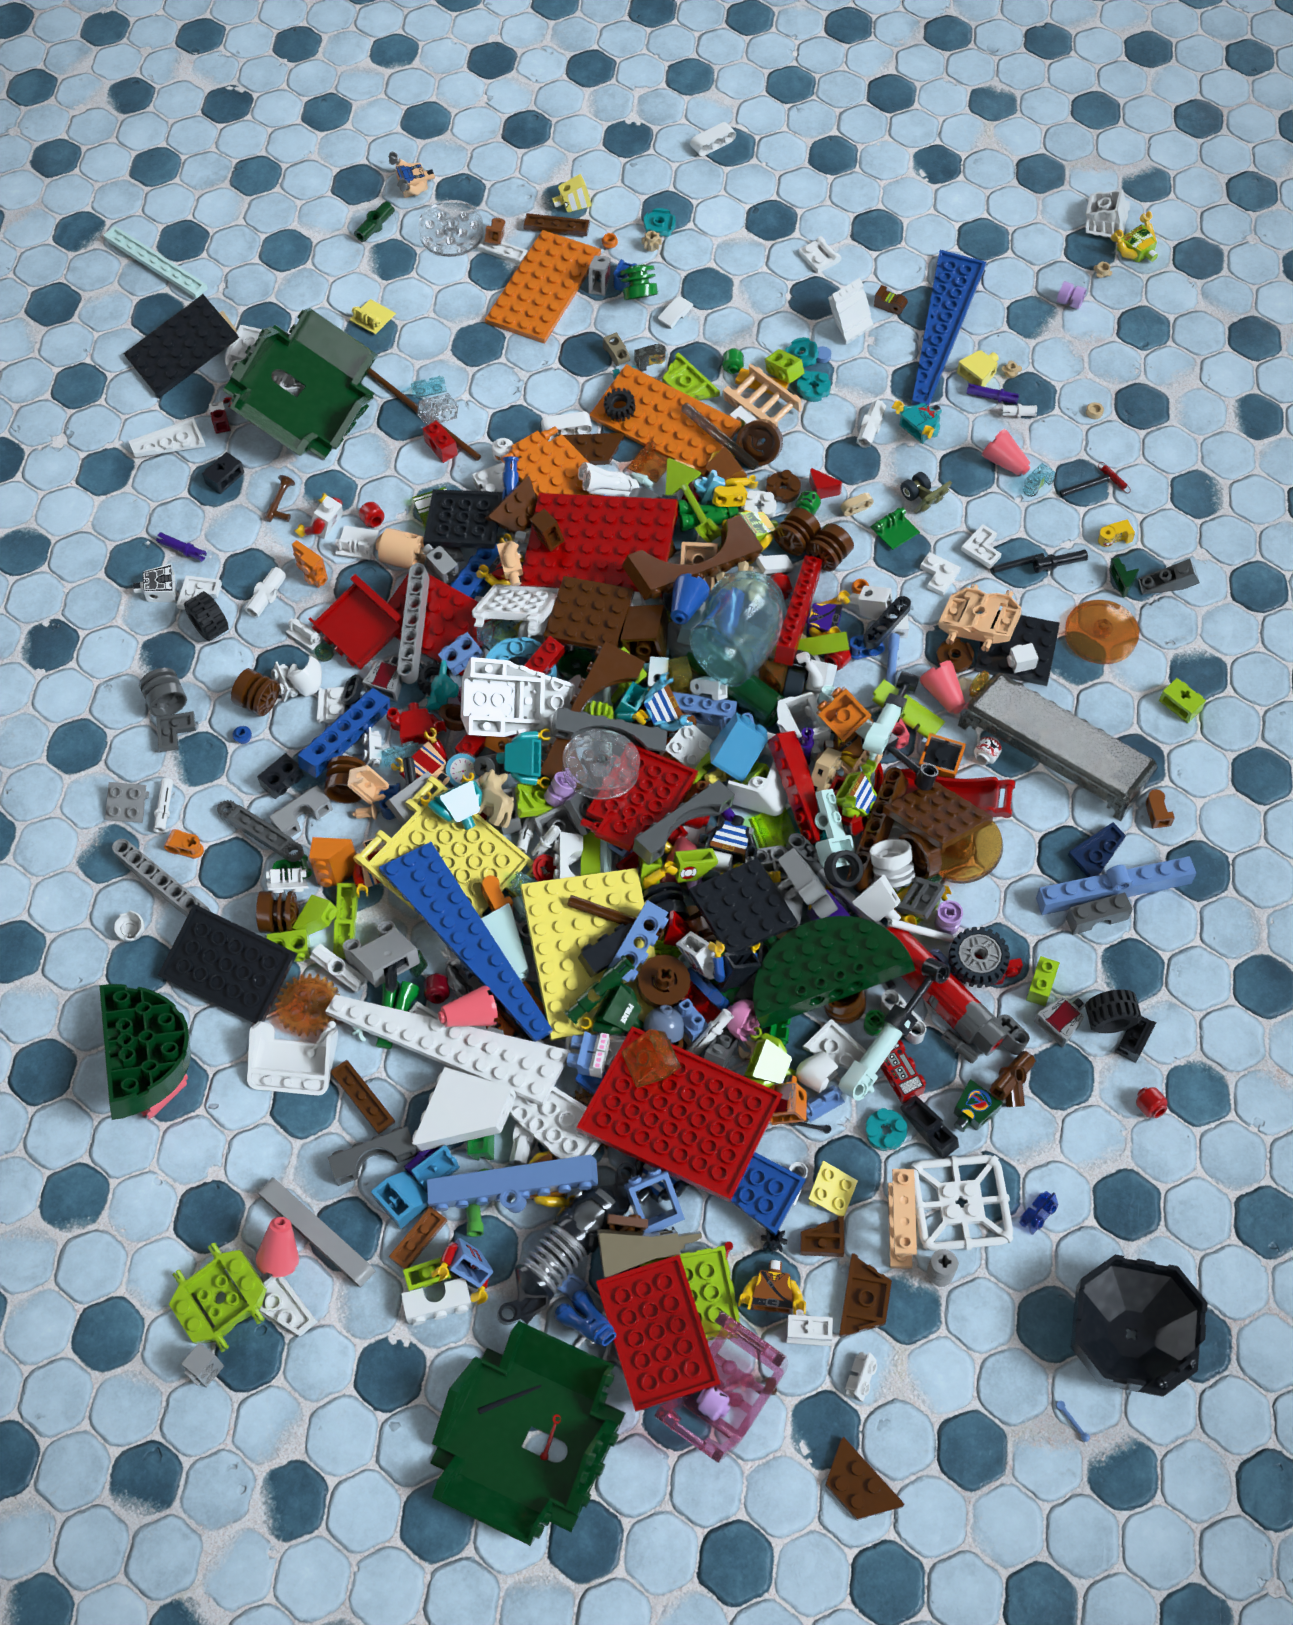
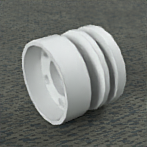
(893, 860)

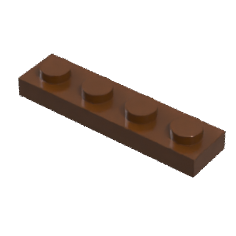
(556, 224)
(362, 1097)

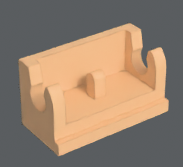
(367, 784)

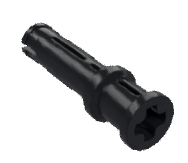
(1052, 561)

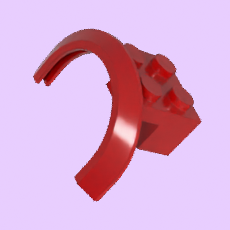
(857, 824)

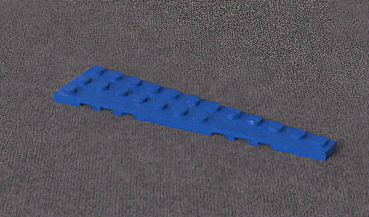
(440, 900)
(765, 1189)

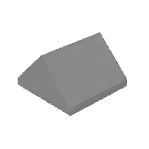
(557, 816)

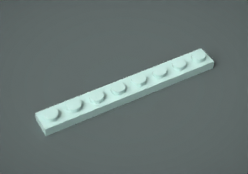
(155, 262)

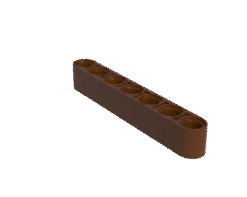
(879, 824)

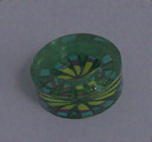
(324, 652)

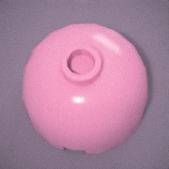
(744, 1019)

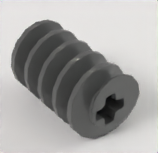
(486, 763)

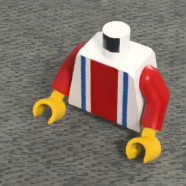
(323, 518)

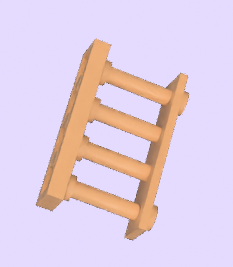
(735, 399)
(902, 1218)

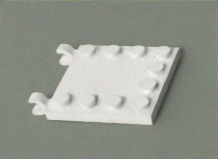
(516, 603)

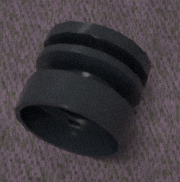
(668, 897)

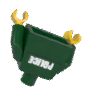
(616, 1013)

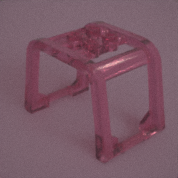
(758, 1349)

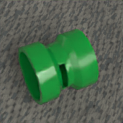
(870, 1025)

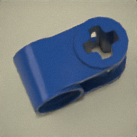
(618, 285)
(863, 651)
(389, 793)

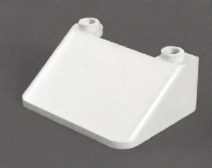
(284, 1063)

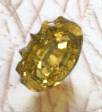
(979, 681)

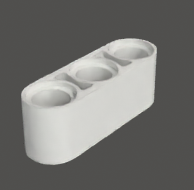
(713, 139)
(568, 424)
(897, 999)

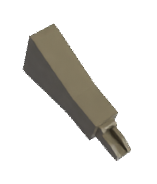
(629, 1249)

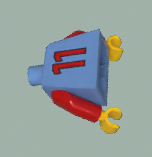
(469, 1264)

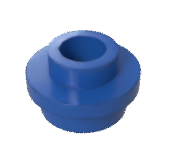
(242, 739)

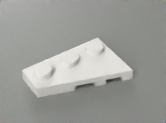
(836, 1045)
(286, 1306)

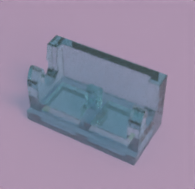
(495, 632)

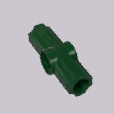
(374, 221)

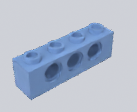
(704, 708)
(657, 917)

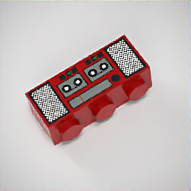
(902, 1074)

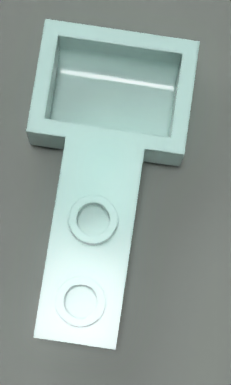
(830, 821)

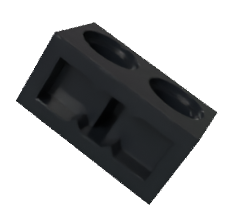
(278, 773)

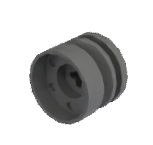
(163, 692)

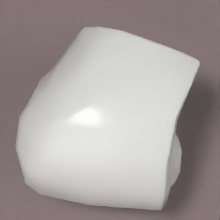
(306, 680)
(817, 1071)

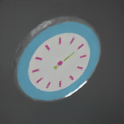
(460, 764)

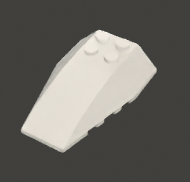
(509, 698)

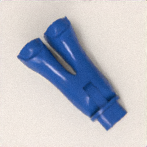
(593, 1326)

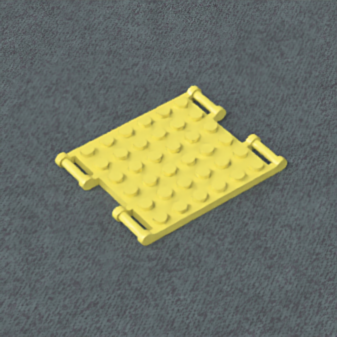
(467, 853)

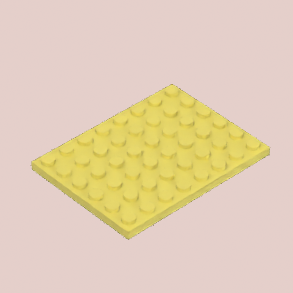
(562, 931)

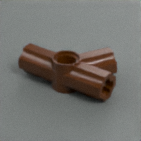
(1011, 1080)

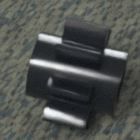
(773, 1245)

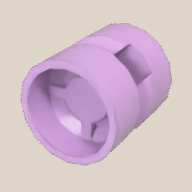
(1071, 295)
(558, 790)
(948, 917)

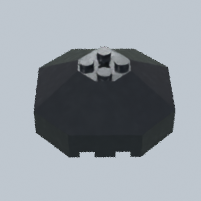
(1153, 1302)

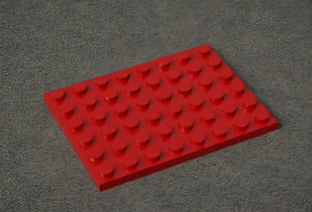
(598, 538)
(692, 1124)

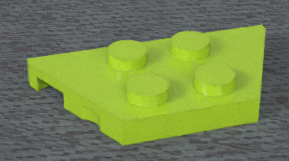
(689, 380)
(531, 799)

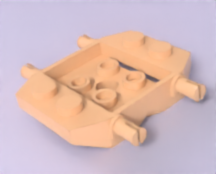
(962, 620)

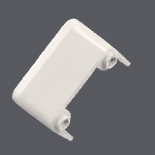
(761, 793)

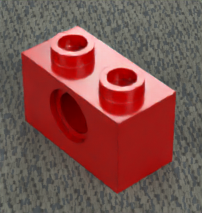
(440, 441)

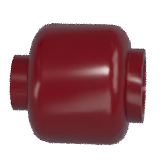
(436, 988)

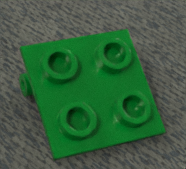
(895, 528)

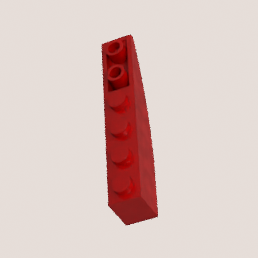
(796, 781)

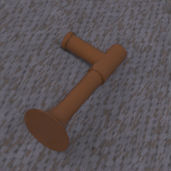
(285, 482)

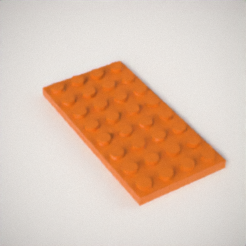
(542, 286)
(661, 420)

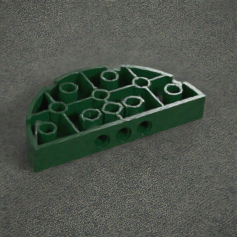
(824, 964)
(143, 1047)

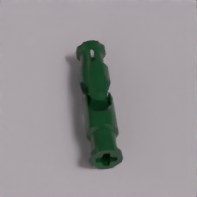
(610, 979)

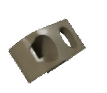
(616, 349)

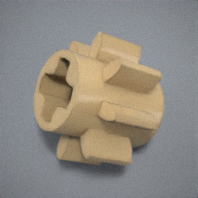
(651, 241)

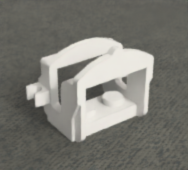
(789, 709)

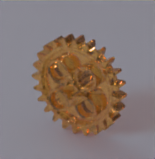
(291, 1001)

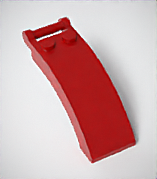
(979, 791)

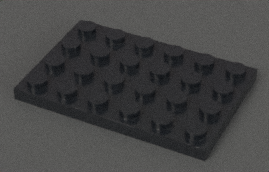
(181, 345)
(227, 964)

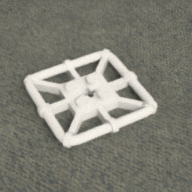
(973, 1209)

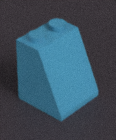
(738, 746)

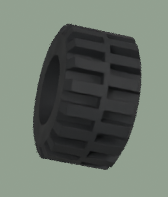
(206, 616)
(1113, 1011)

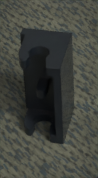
(1135, 1039)

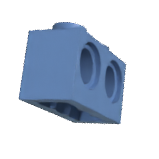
(462, 656)

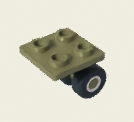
(920, 487)

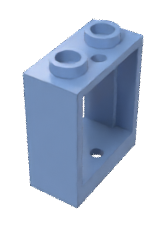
(664, 1219)

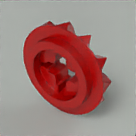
(543, 861)

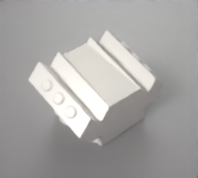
(1106, 213)
(851, 311)

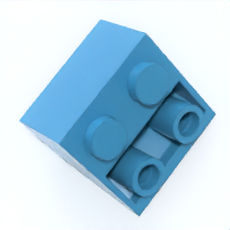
(401, 1198)

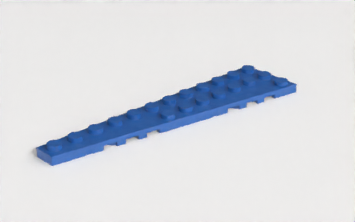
(951, 297)

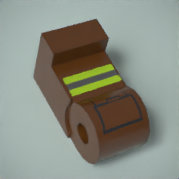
(889, 301)

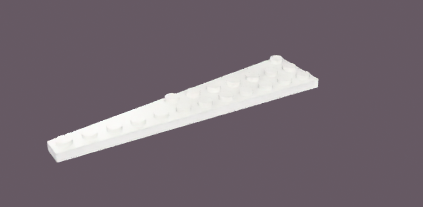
(503, 1059)
(550, 1124)

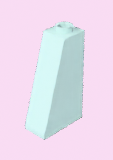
(505, 933)

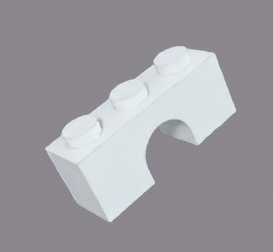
(419, 1309)

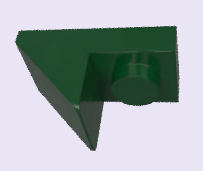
(1122, 578)

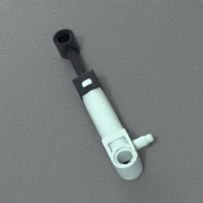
(892, 712)
(925, 774)
(899, 1022)

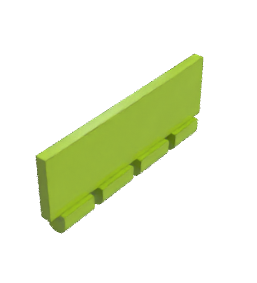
(913, 714)

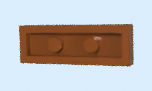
(418, 1238)

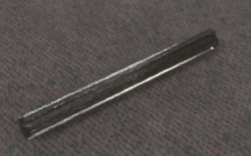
(718, 435)

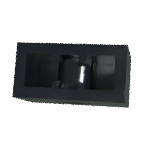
(223, 472)

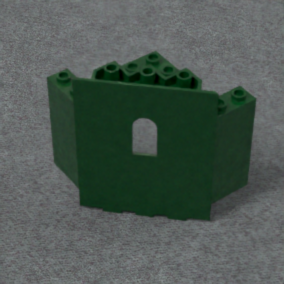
(321, 360)
(483, 1453)

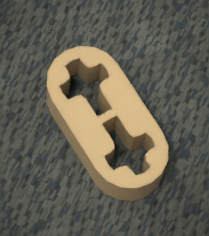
(857, 504)

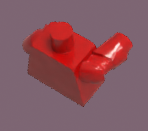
(414, 723)

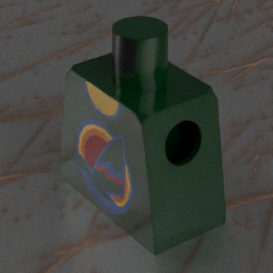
(975, 1107)

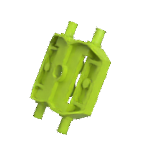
(207, 1285)

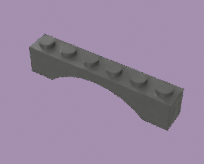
(568, 724)
(709, 802)

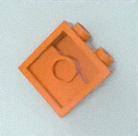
(310, 564)
(843, 713)

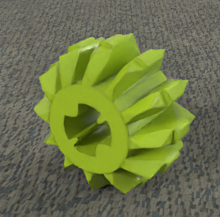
(599, 708)

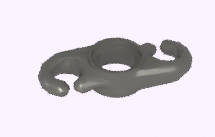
(456, 981)

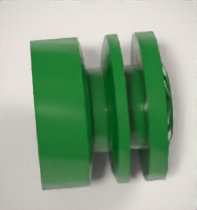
(639, 282)

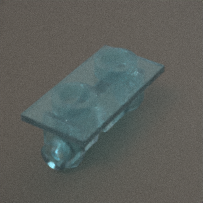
(433, 386)
(392, 753)

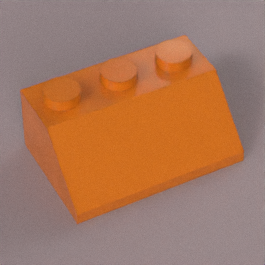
(332, 860)

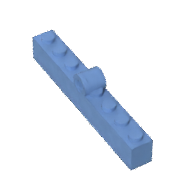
(1116, 881)
(512, 1182)

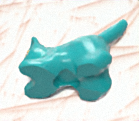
(442, 689)

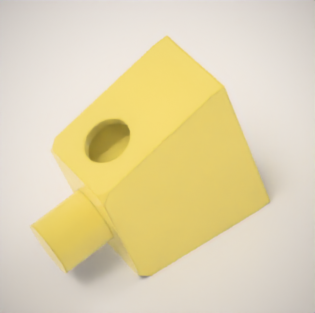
(978, 367)

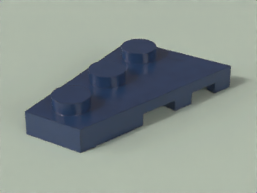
(1097, 850)

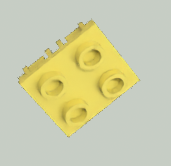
(371, 316)
(832, 1189)

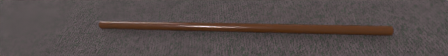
(414, 407)

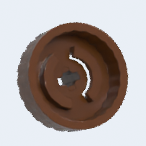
(758, 430)
(922, 853)
(677, 983)

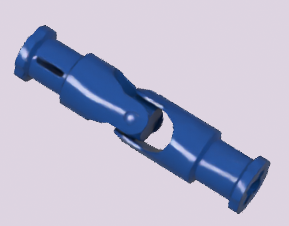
(510, 476)

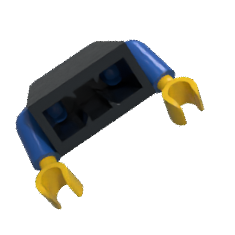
(734, 968)

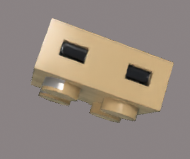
(825, 769)

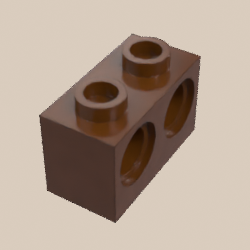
(547, 529)

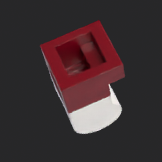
(219, 417)

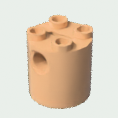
(400, 548)

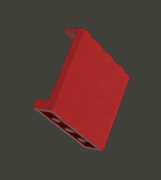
(358, 623)

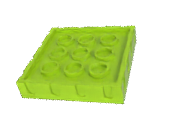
(710, 1286)

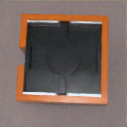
(943, 754)

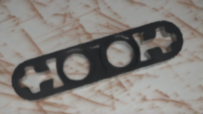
(889, 623)

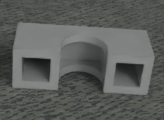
(311, 802)

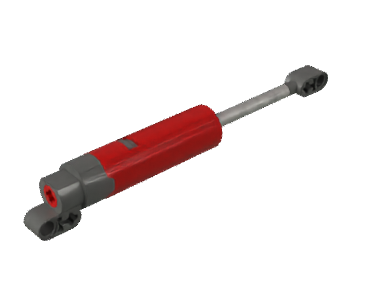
(948, 999)

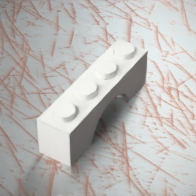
(568, 851)

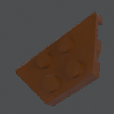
(596, 448)
(516, 508)
(865, 1298)
(859, 1485)

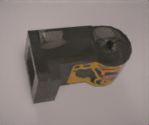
(649, 355)

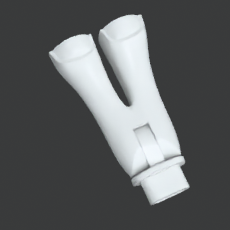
(598, 478)

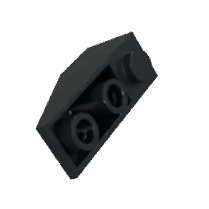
(600, 955)

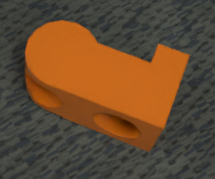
(493, 894)

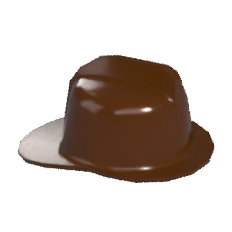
(452, 716)

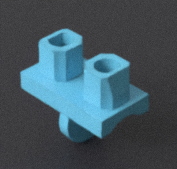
(706, 486)

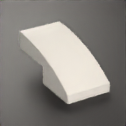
(675, 310)

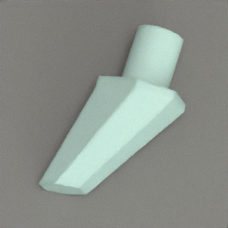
(642, 479)

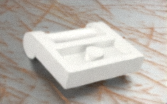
(816, 258)

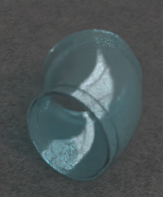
(740, 627)

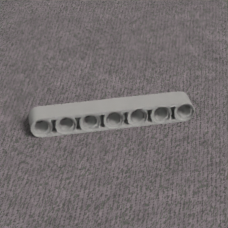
(413, 630)
(156, 878)
(316, 1232)

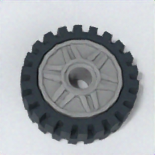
(975, 970)

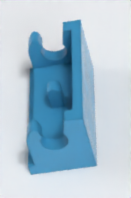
(435, 1166)

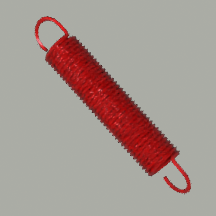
(1114, 477)

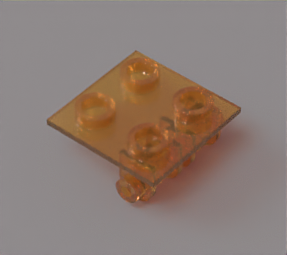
(649, 462)

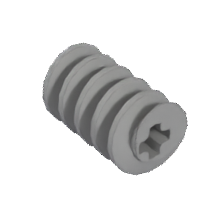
(942, 1267)

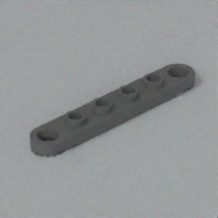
(260, 830)

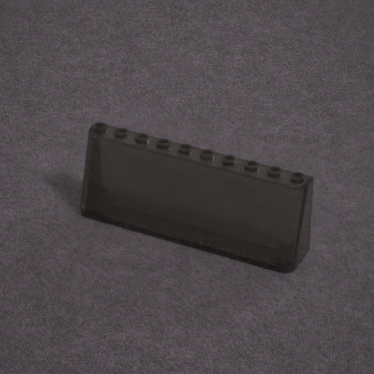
(1060, 741)

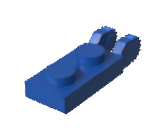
(709, 990)

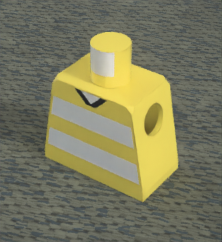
(573, 195)

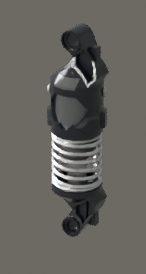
(570, 1240)

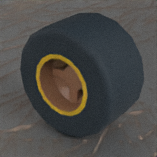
(794, 683)

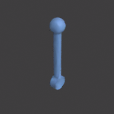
(1061, 1406)

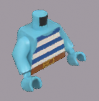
(663, 707)

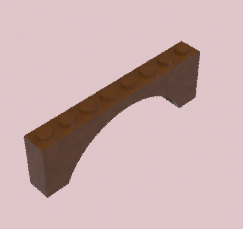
(657, 577)
(610, 668)

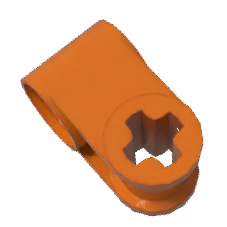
(184, 844)

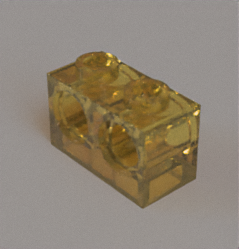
(681, 673)

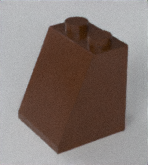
(646, 631)

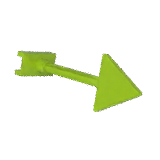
(677, 478)

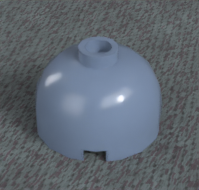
(667, 1020)

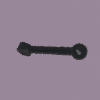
(826, 1129)

